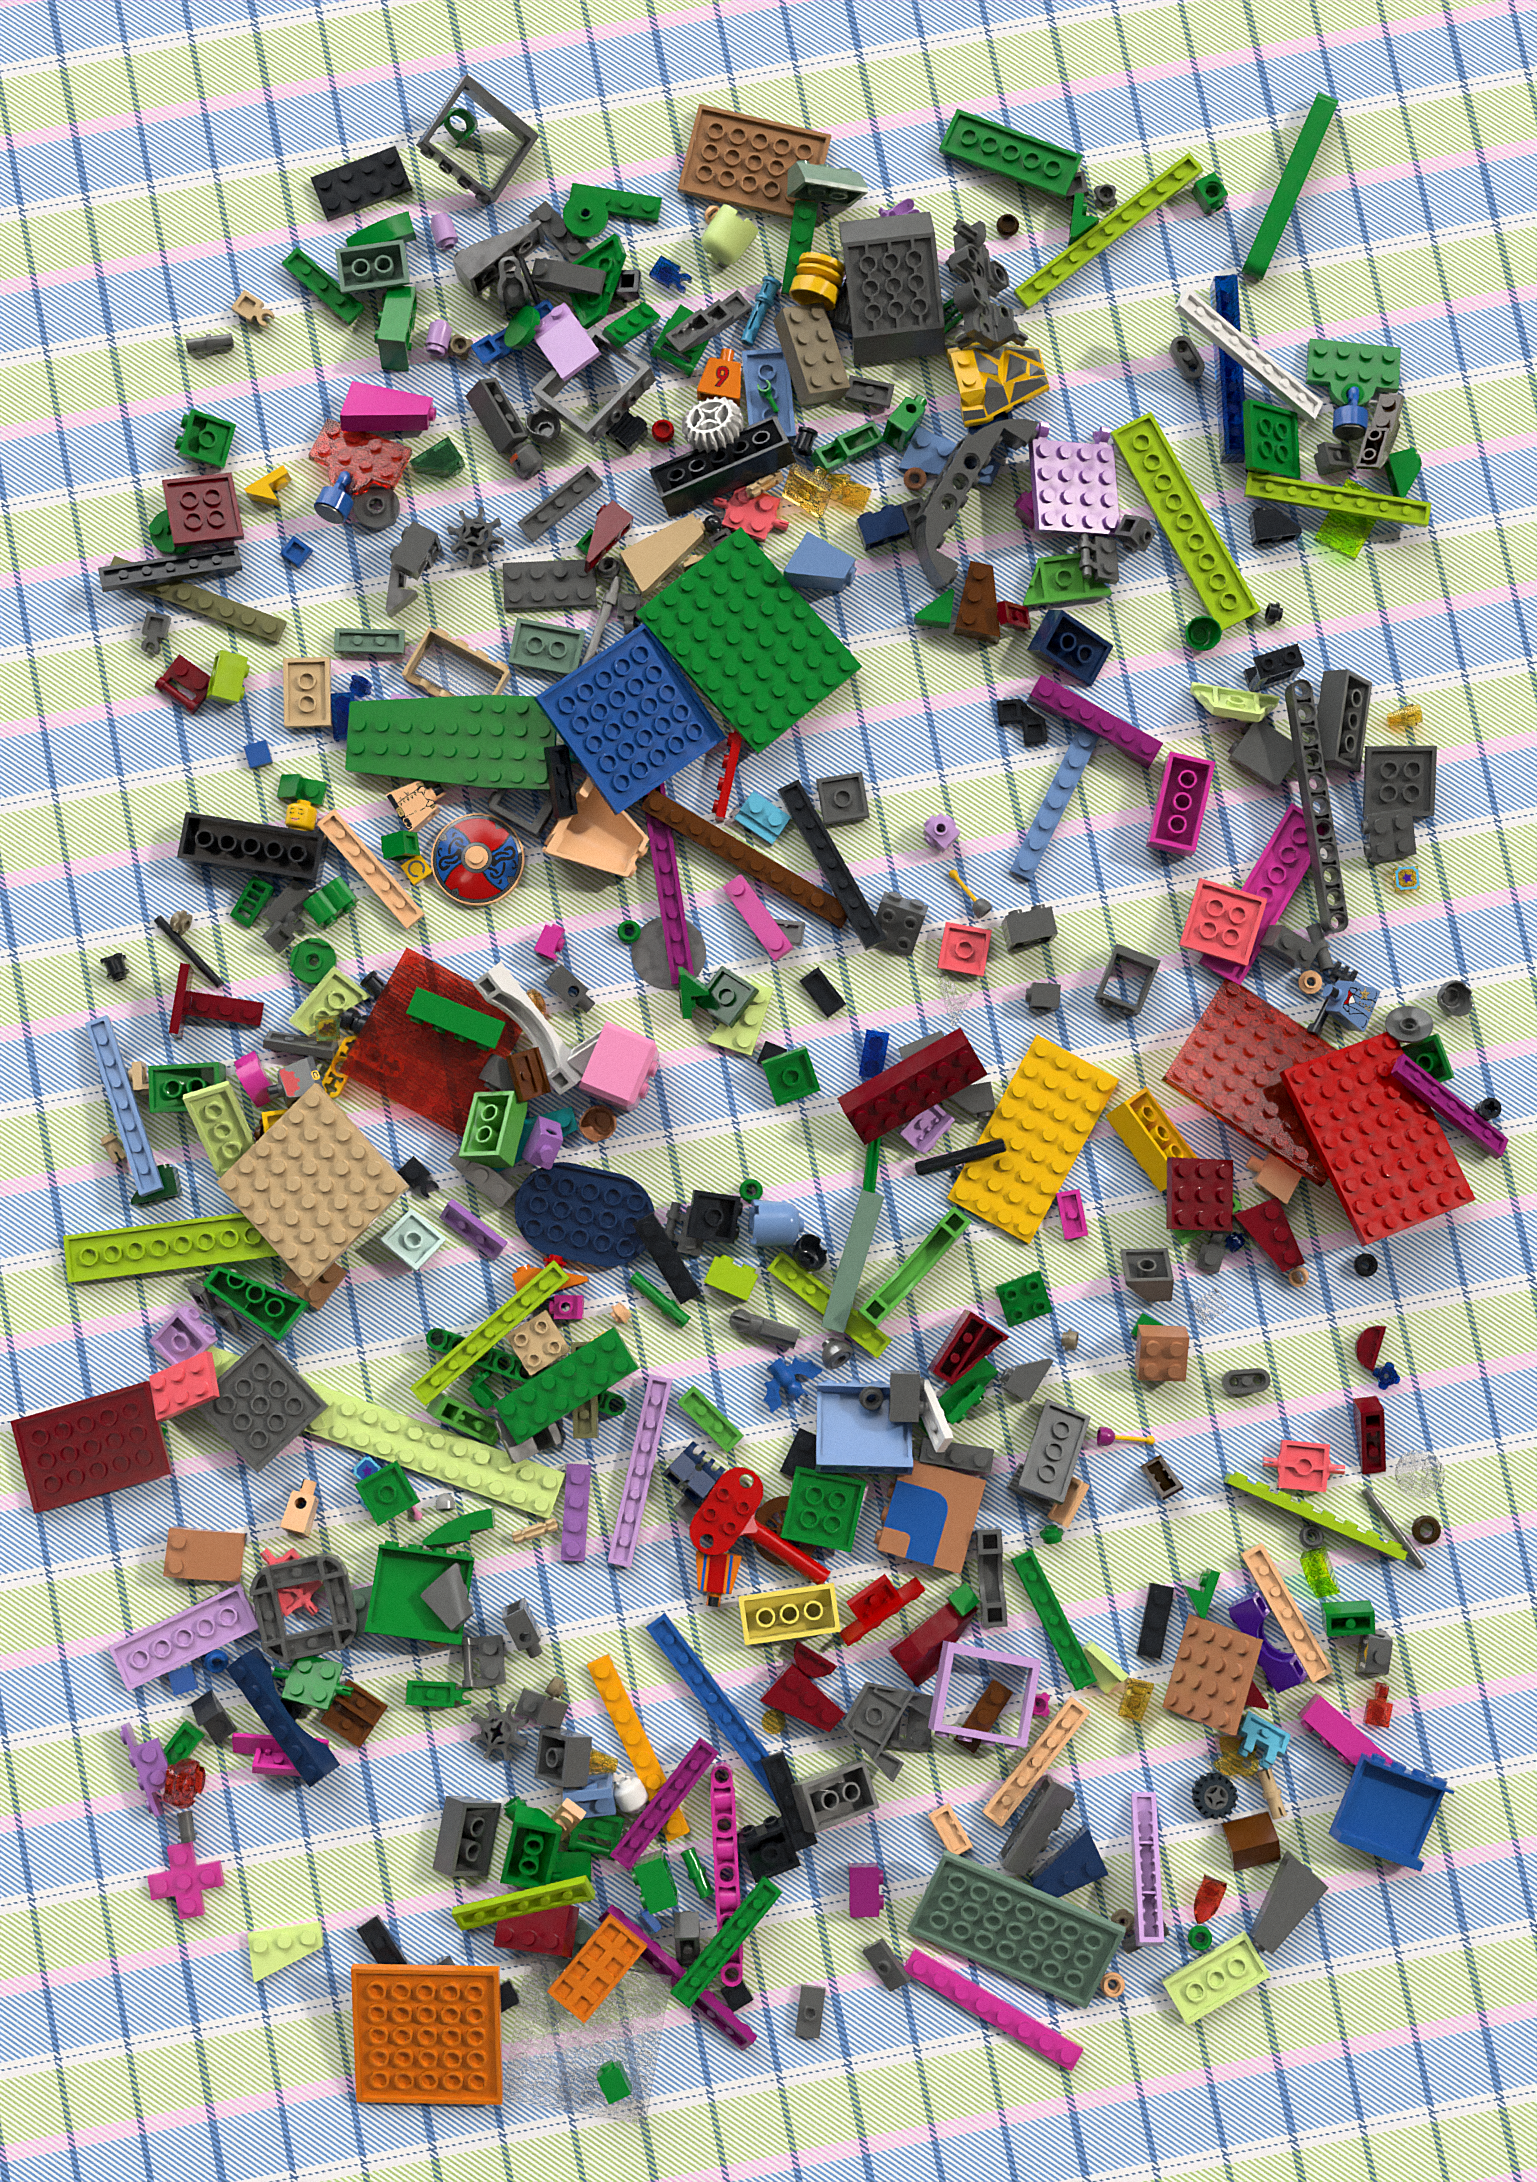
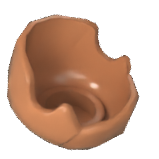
(598, 1123)

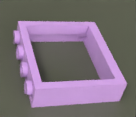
(966, 1734)

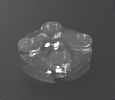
(1408, 1481)

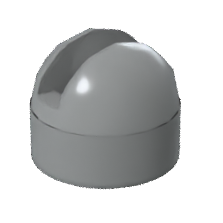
(445, 1502)

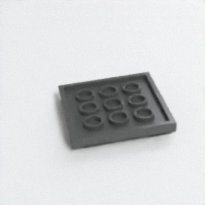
(262, 1404)

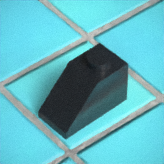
(1271, 527)

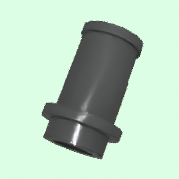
(186, 1827)

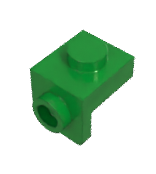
(482, 1393)

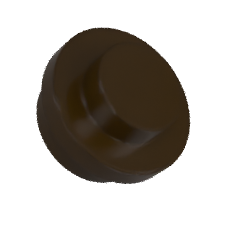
(1007, 225)

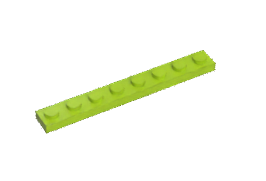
(1337, 499)
(489, 1333)
(1325, 1518)

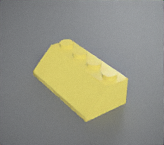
(789, 1613)

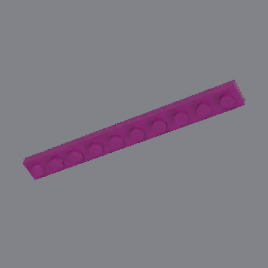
(669, 894)

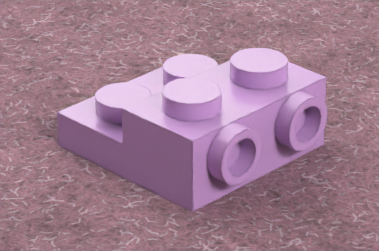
(183, 1336)

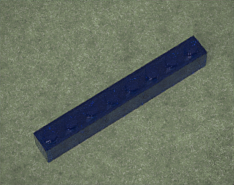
(1228, 374)

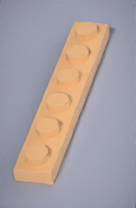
(370, 869)
(1286, 1612)
(1035, 1761)

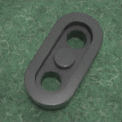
(1187, 359)
(1245, 1380)

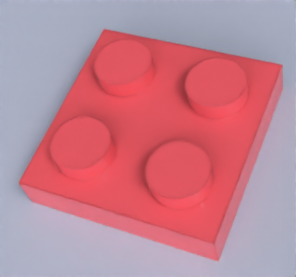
(964, 949)

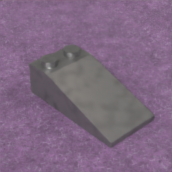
(479, 263)

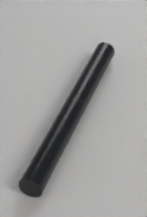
(189, 952)

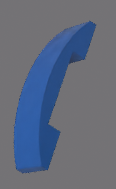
(493, 348)

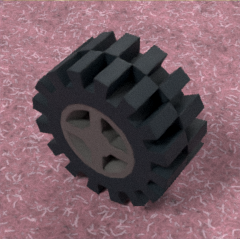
(1223, 1798)

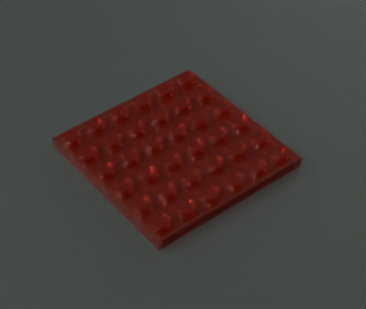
(412, 1061)

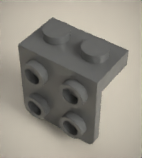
(900, 922)
(543, 1440)

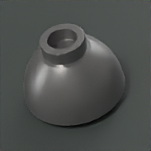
(835, 1353)

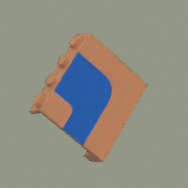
(930, 1516)

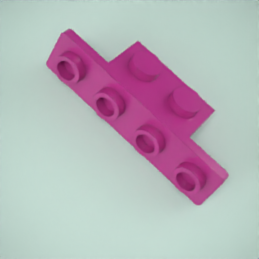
(268, 1756)

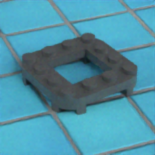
(270, 1615)

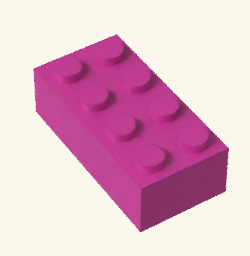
(1180, 804)

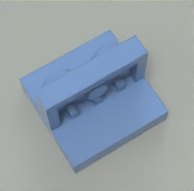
(596, 1797)

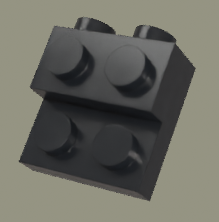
(714, 1217)
(768, 1848)

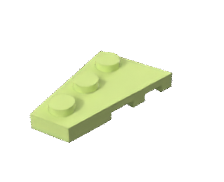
(745, 1032)

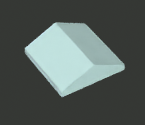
(413, 1240)

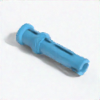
(764, 301)

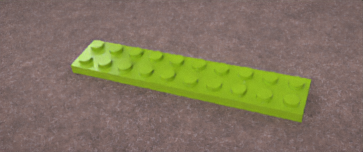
(1185, 521)
(163, 1247)

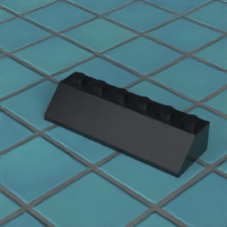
(704, 475)

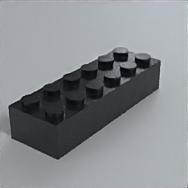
(252, 848)

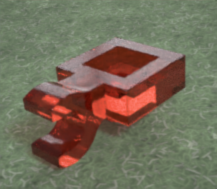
(1378, 1710)

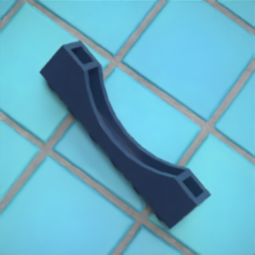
(307, 1754)

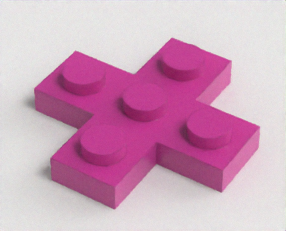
(185, 1880)

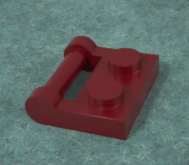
(188, 676)

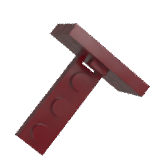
(209, 1006)

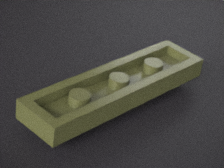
(586, 1416)

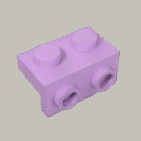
(926, 1128)

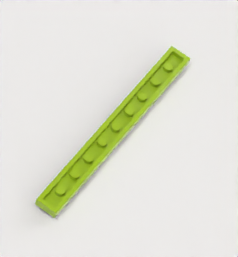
(1108, 231)

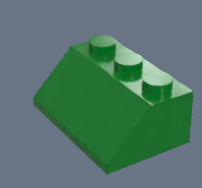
(531, 1848)

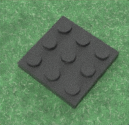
(1400, 779)

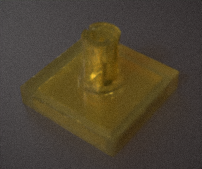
(808, 489)

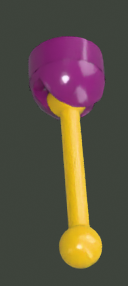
(1106, 1437)

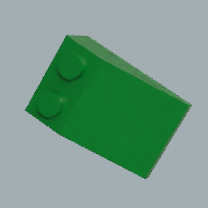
(172, 1081)

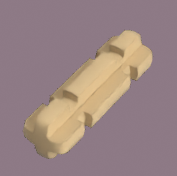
(764, 484)
(534, 1531)

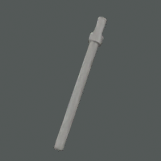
(609, 600)

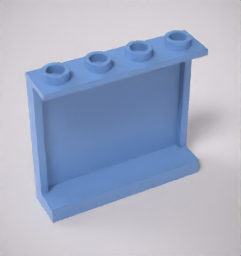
(859, 1438)

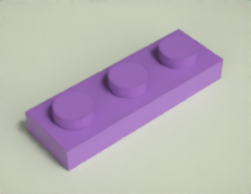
(473, 1229)

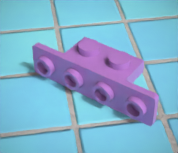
(150, 1764)

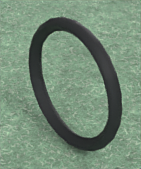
(527, 276)

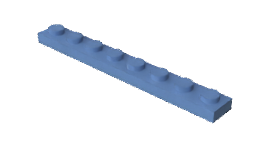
(1054, 803)
(124, 1106)

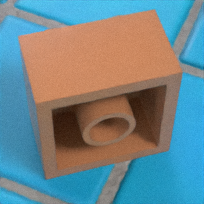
(1161, 1353)

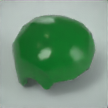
(1202, 633)

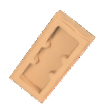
(1065, 1513)
(950, 1829)

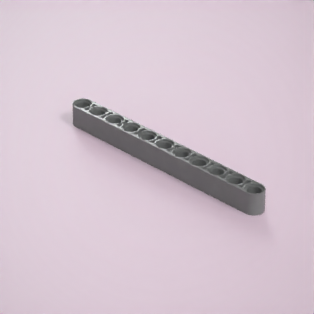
(1321, 796)

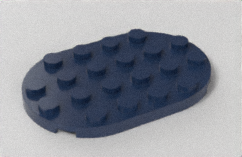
(582, 1214)

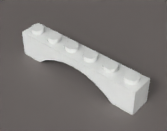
(504, 992)

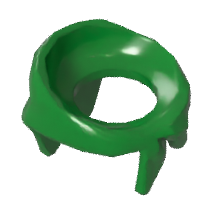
(469, 119)

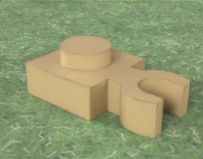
(251, 308)

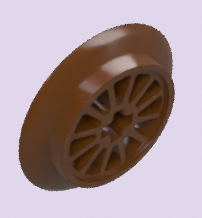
(763, 1514)

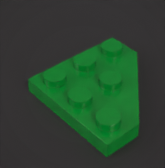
(608, 257)

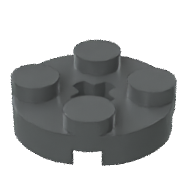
(377, 519)

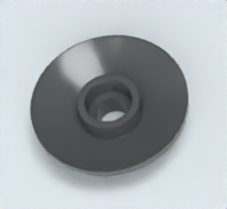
(1409, 1024)

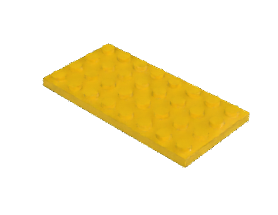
(1044, 1127)

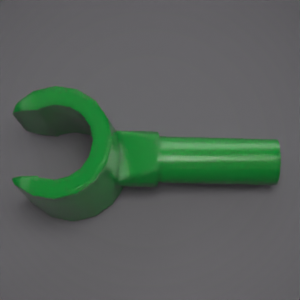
(767, 394)

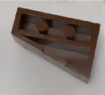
(978, 605)

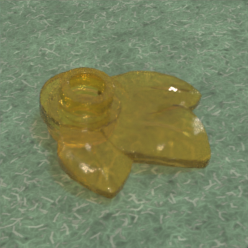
(1231, 1762)

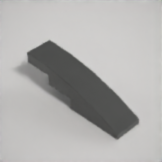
(708, 323)

